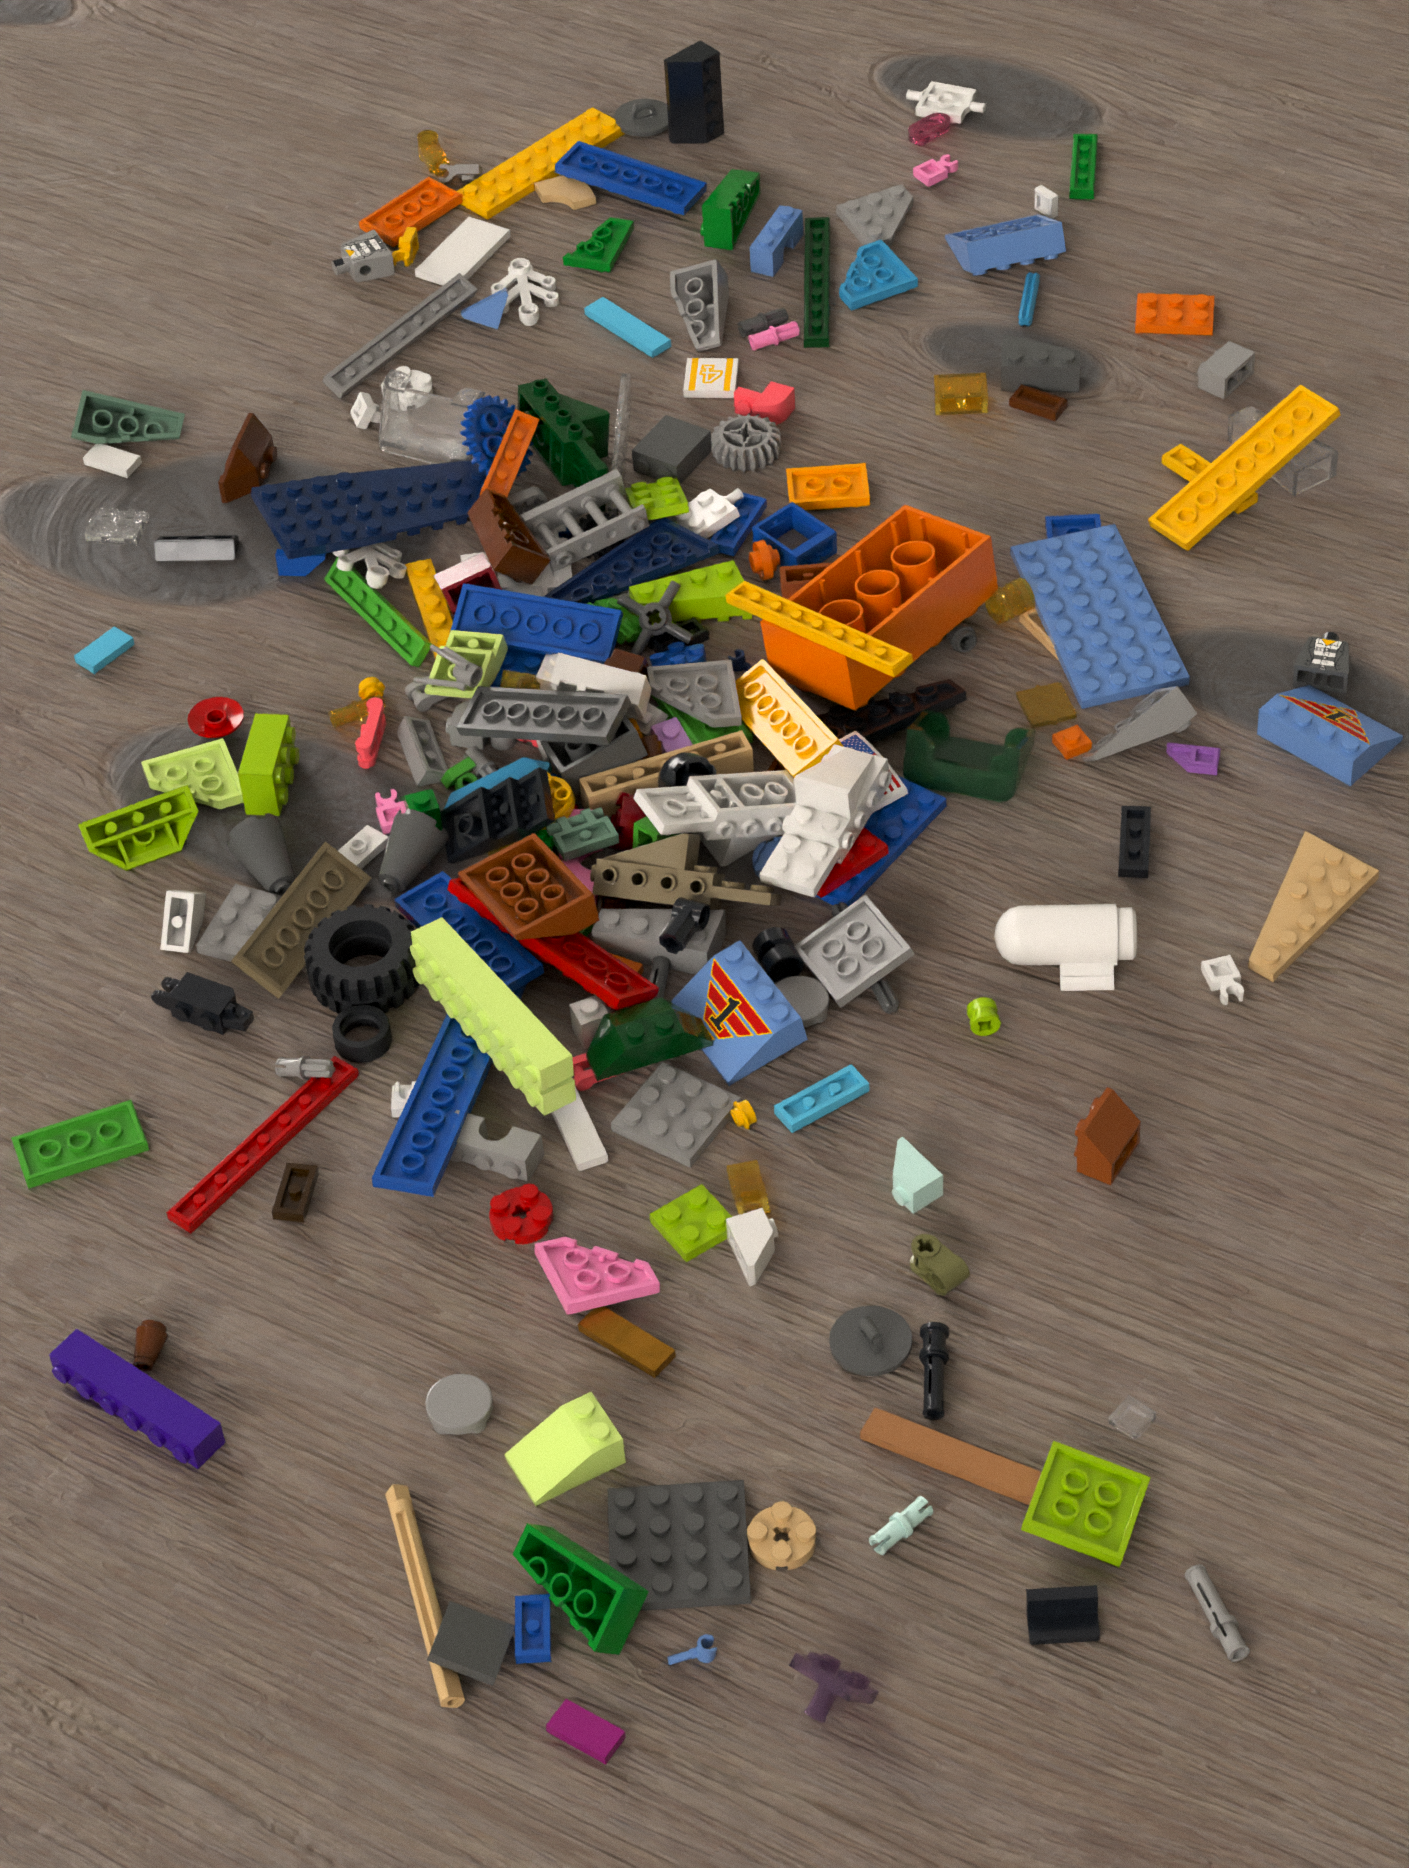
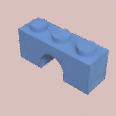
(781, 231)

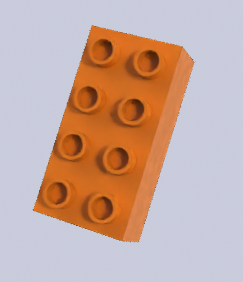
(898, 585)

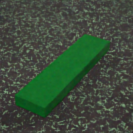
(1083, 166)

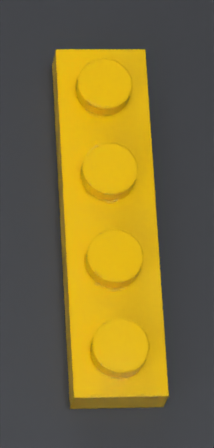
(1189, 465)

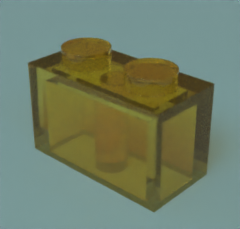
(960, 394)

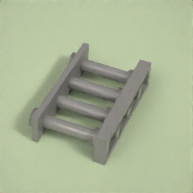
(576, 503)

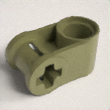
(937, 1264)

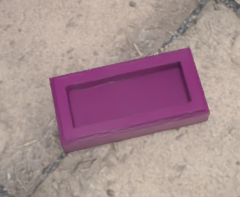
(585, 1731)

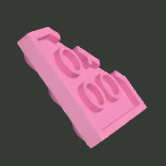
(593, 1277)

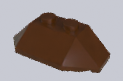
(248, 460)

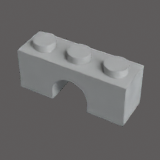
(513, 1155)

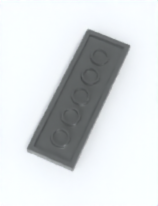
(544, 715)

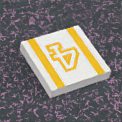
(710, 377)

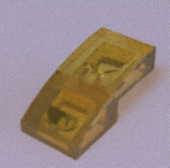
(747, 1187)

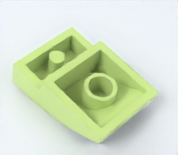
(478, 648)

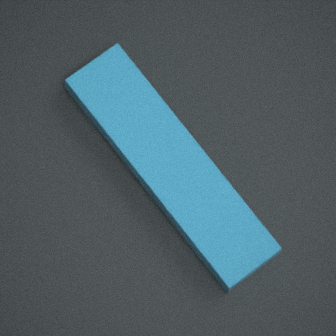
(627, 327)

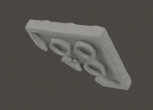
(877, 214)
(699, 690)

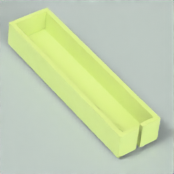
(493, 1016)

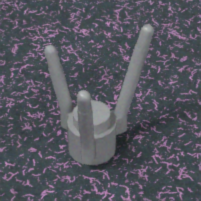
(464, 671)

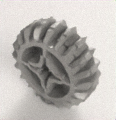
(746, 442)

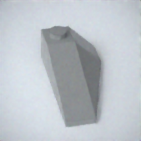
(702, 301)
(1155, 716)

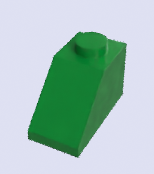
(424, 802)

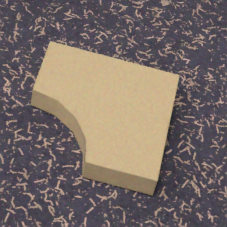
(566, 191)

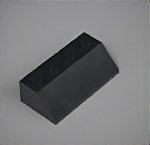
(694, 95)

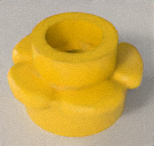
(370, 687)
(743, 1114)

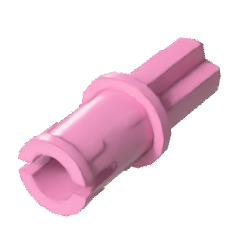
(773, 335)

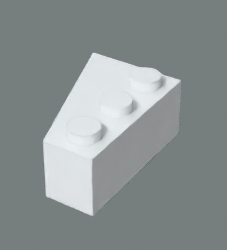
(588, 676)

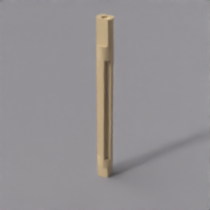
(422, 1589)

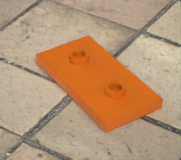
(413, 208)

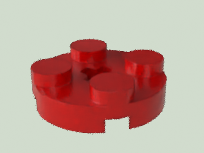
(517, 1200)

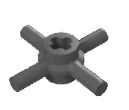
(645, 623)

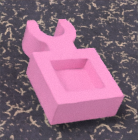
(934, 172)
(387, 809)

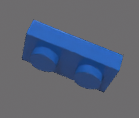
(532, 1628)

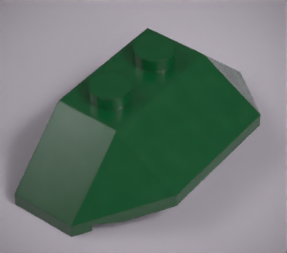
(644, 1037)

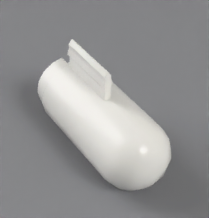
(1079, 938)

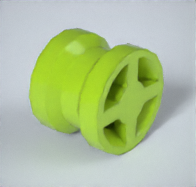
(983, 1016)

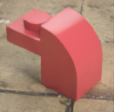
(774, 402)

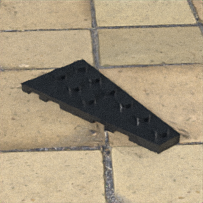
(893, 714)

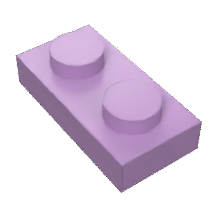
(671, 735)

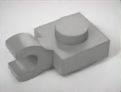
(467, 172)

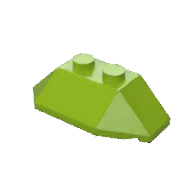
(142, 830)

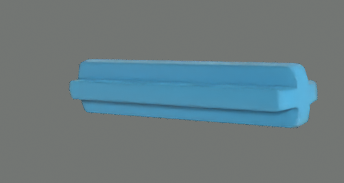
(1029, 299)

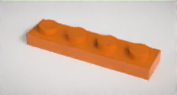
(511, 453)

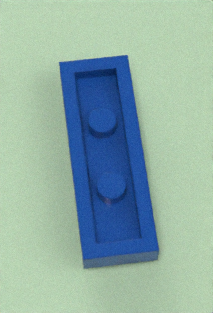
(734, 534)

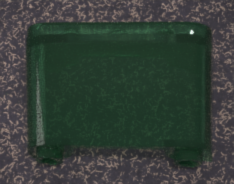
(964, 765)

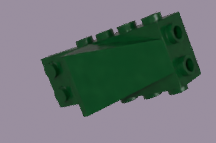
(568, 435)

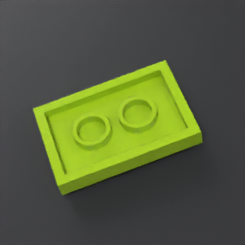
(659, 498)

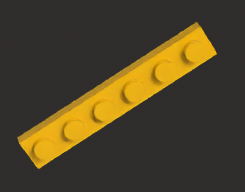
(429, 602)

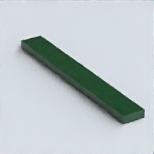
(817, 282)

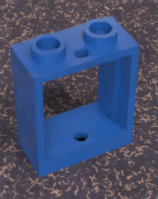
(818, 548)

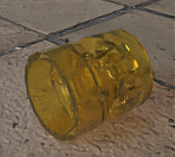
(1010, 600)

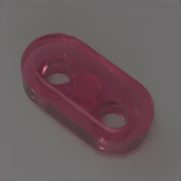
(928, 128)

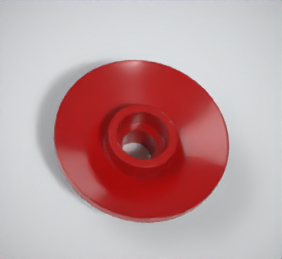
(215, 717)

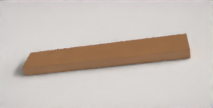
(951, 1455)

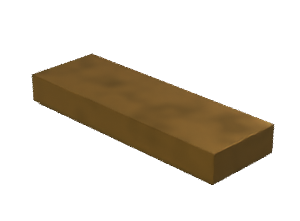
(627, 1340)

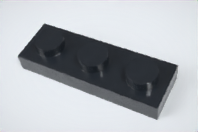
(1134, 841)

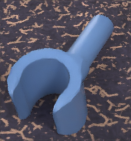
(699, 1652)

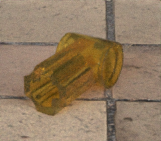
(431, 151)
(519, 680)

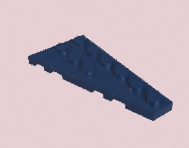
(642, 558)

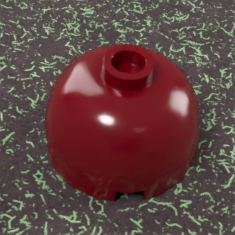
(624, 820)

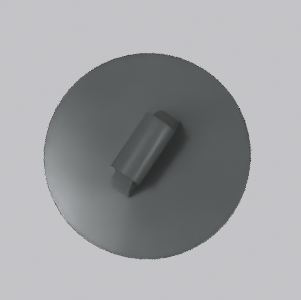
(642, 117)
(870, 1340)

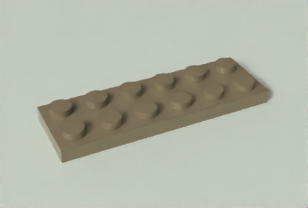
(277, 946)

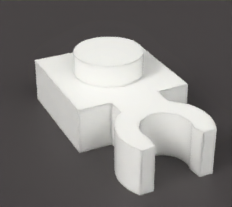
(1223, 975)

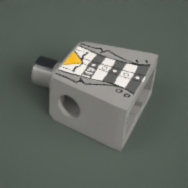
(365, 258)

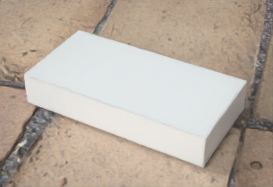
(112, 460)

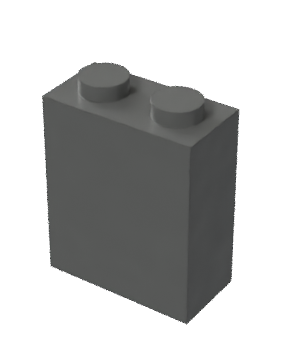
(671, 449)

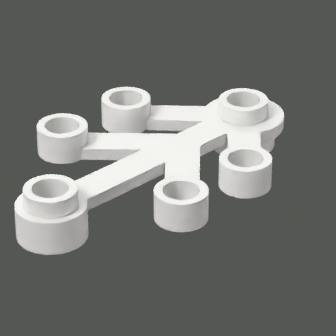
(522, 270)
(376, 574)

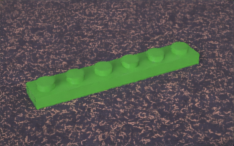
(379, 614)

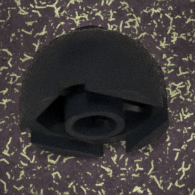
(682, 766)

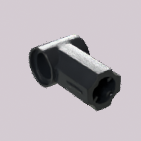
(685, 919)

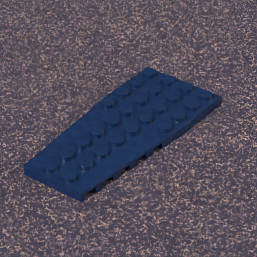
(366, 506)

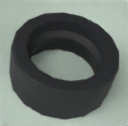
(363, 1050)

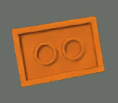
(1174, 314)

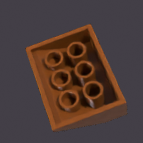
(531, 891)

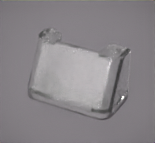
(423, 423)

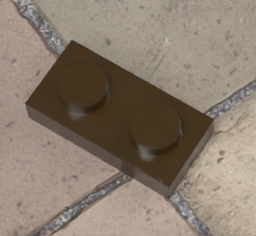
(295, 1192)

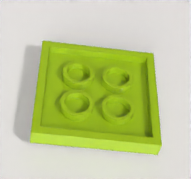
(1086, 1503)

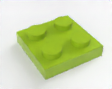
(692, 1222)

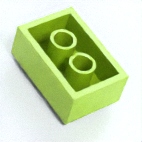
(268, 764)

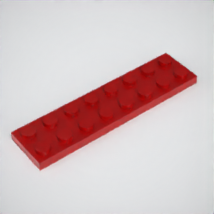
(577, 959)

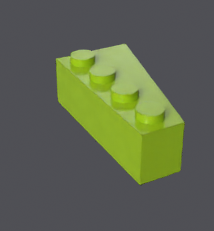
(699, 596)

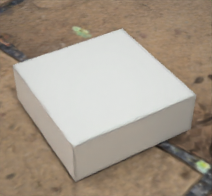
(1046, 201)

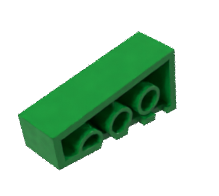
(729, 208)
(588, 1590)

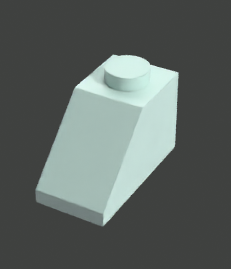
(914, 1178)

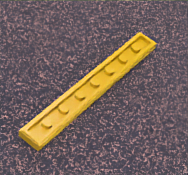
(819, 628)

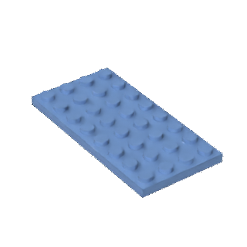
(1099, 616)

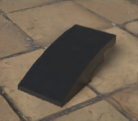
(497, 815)

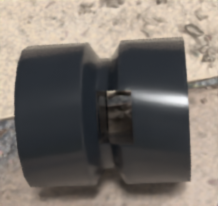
(777, 954)

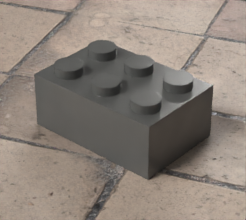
(584, 759)

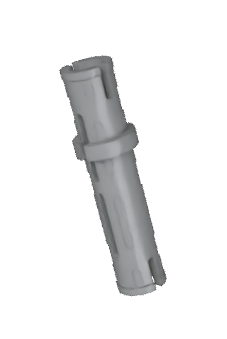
(1222, 1623)

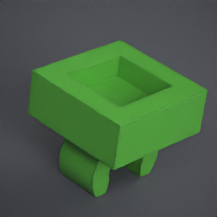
(459, 773)

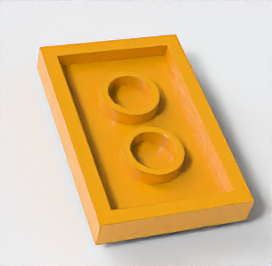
(828, 486)

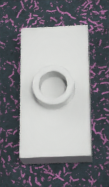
(364, 846)

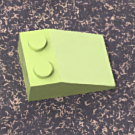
(567, 1450)

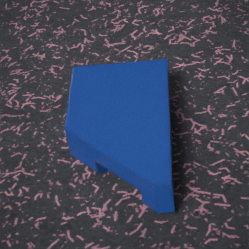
(297, 566)

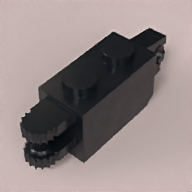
(203, 1003)

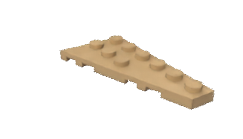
(1311, 898)

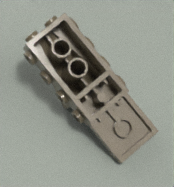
(670, 871)

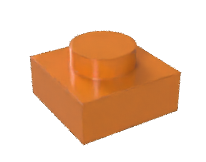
(1071, 742)

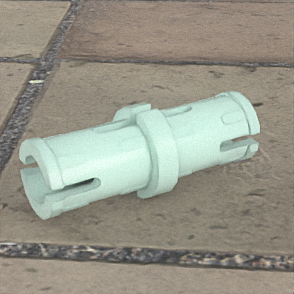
(901, 1525)

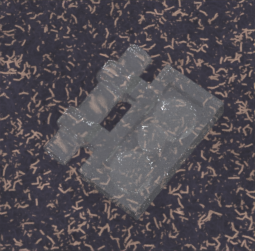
(116, 526)

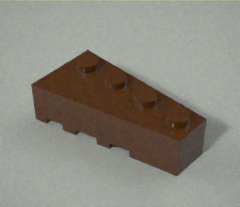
(507, 538)

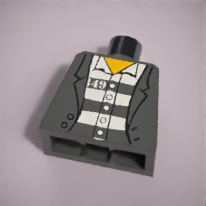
(1323, 664)

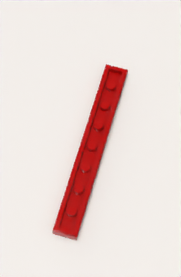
(260, 1147)

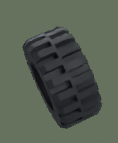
(356, 934)

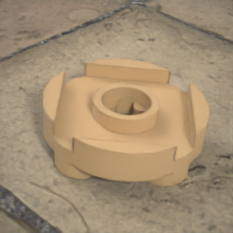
(776, 1520)

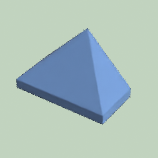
(488, 310)

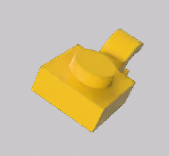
(408, 247)

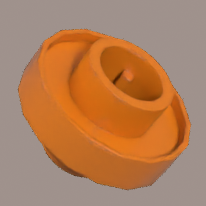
(764, 560)

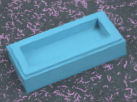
(104, 650)

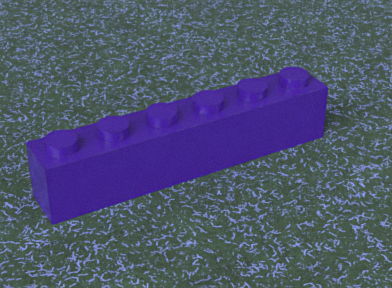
(137, 1399)

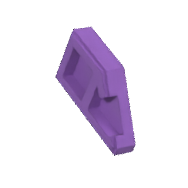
(1195, 758)

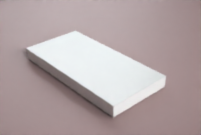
(463, 251)

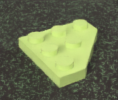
(205, 770)

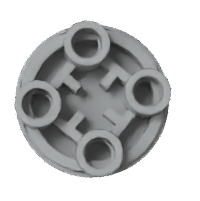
(806, 997)
(459, 1404)

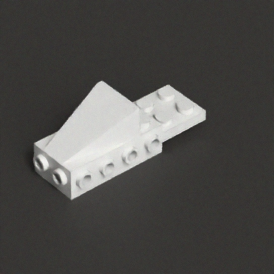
(725, 809)
(827, 818)

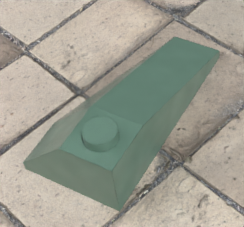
(116, 420)

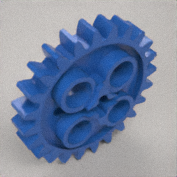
(485, 429)

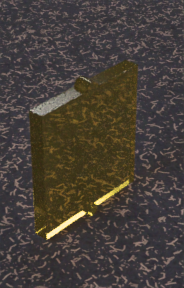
(1046, 705)

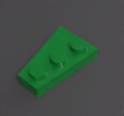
(603, 247)

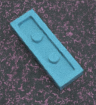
(821, 1098)

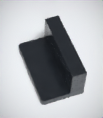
(1062, 1615)

